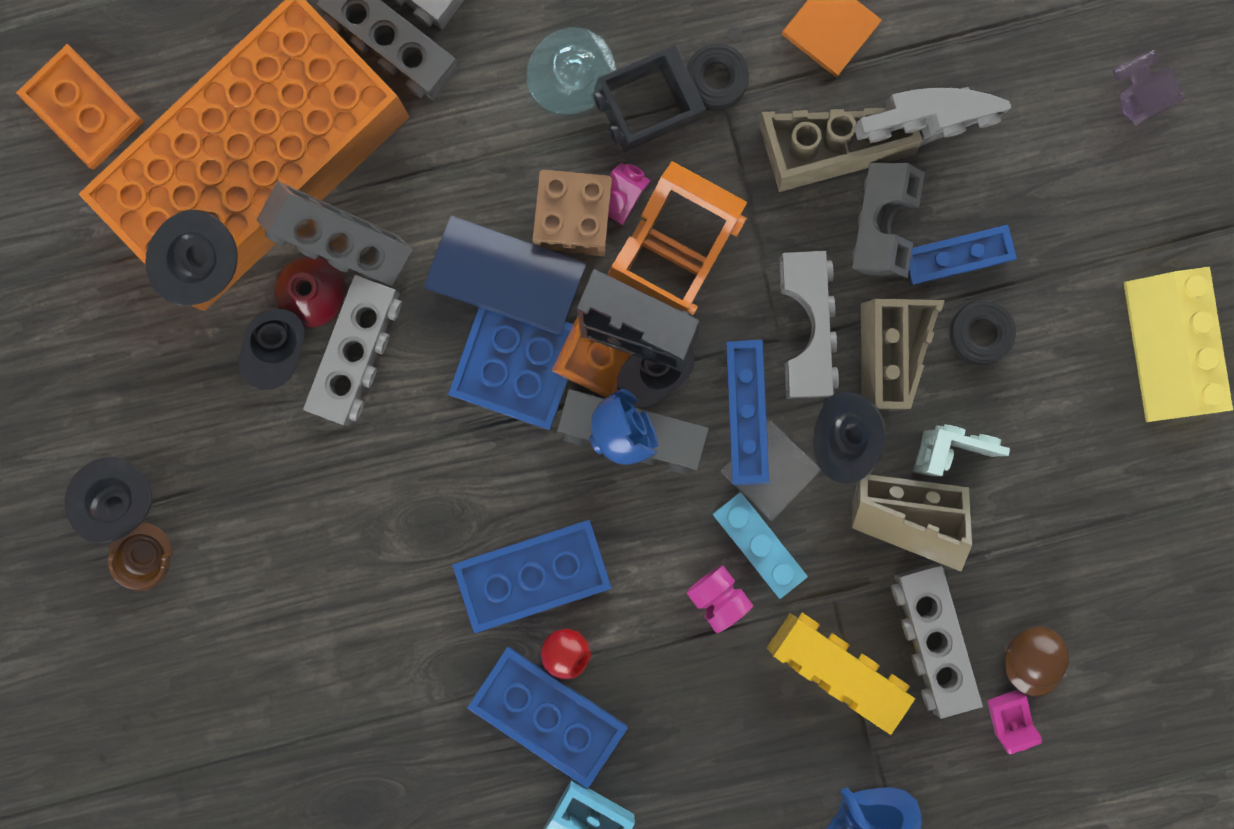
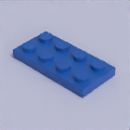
(531, 576)
(547, 717)

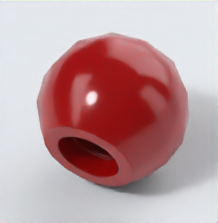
(565, 653)

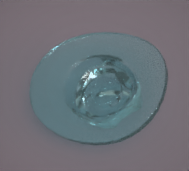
(566, 70)

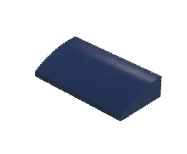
(505, 275)

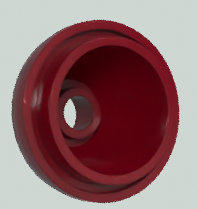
(326, 295)

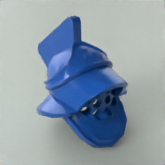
(877, 810)

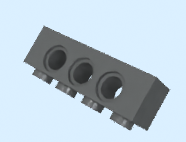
(427, 78)
(290, 206)

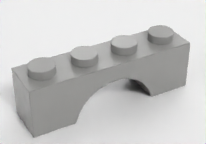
(806, 280)

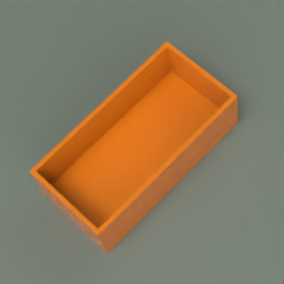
(275, 108)

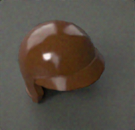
(140, 558)
(1036, 660)

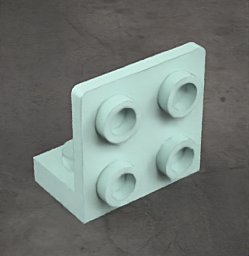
(935, 451)

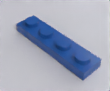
(748, 412)

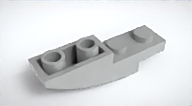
(943, 108)

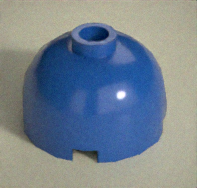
(621, 431)

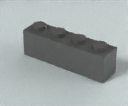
(678, 441)

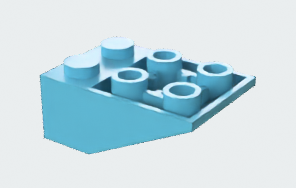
(588, 810)

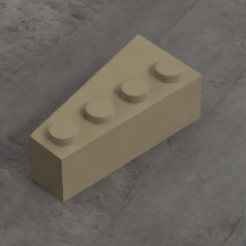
(825, 145)

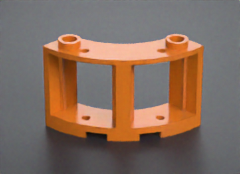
(700, 192)

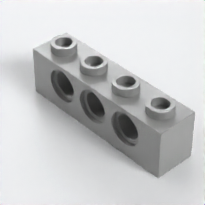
(362, 296)
(961, 691)

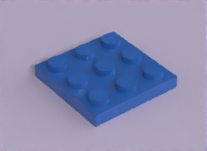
(510, 369)

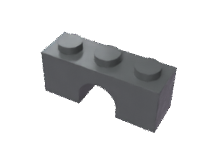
(887, 191)

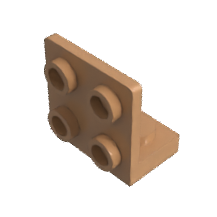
(572, 212)

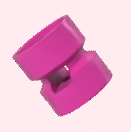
(719, 598)

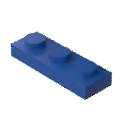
(961, 255)

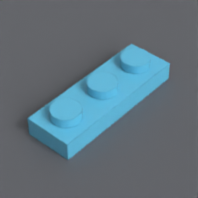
(760, 545)

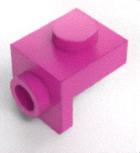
(626, 189)
(1013, 722)

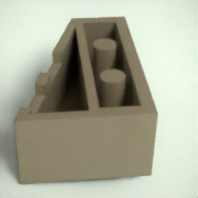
(894, 348)
(916, 517)

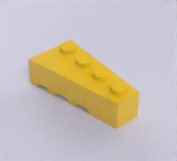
(840, 673)

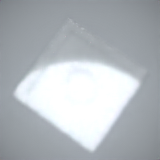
(788, 472)

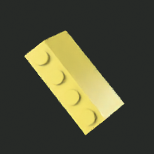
(1178, 345)

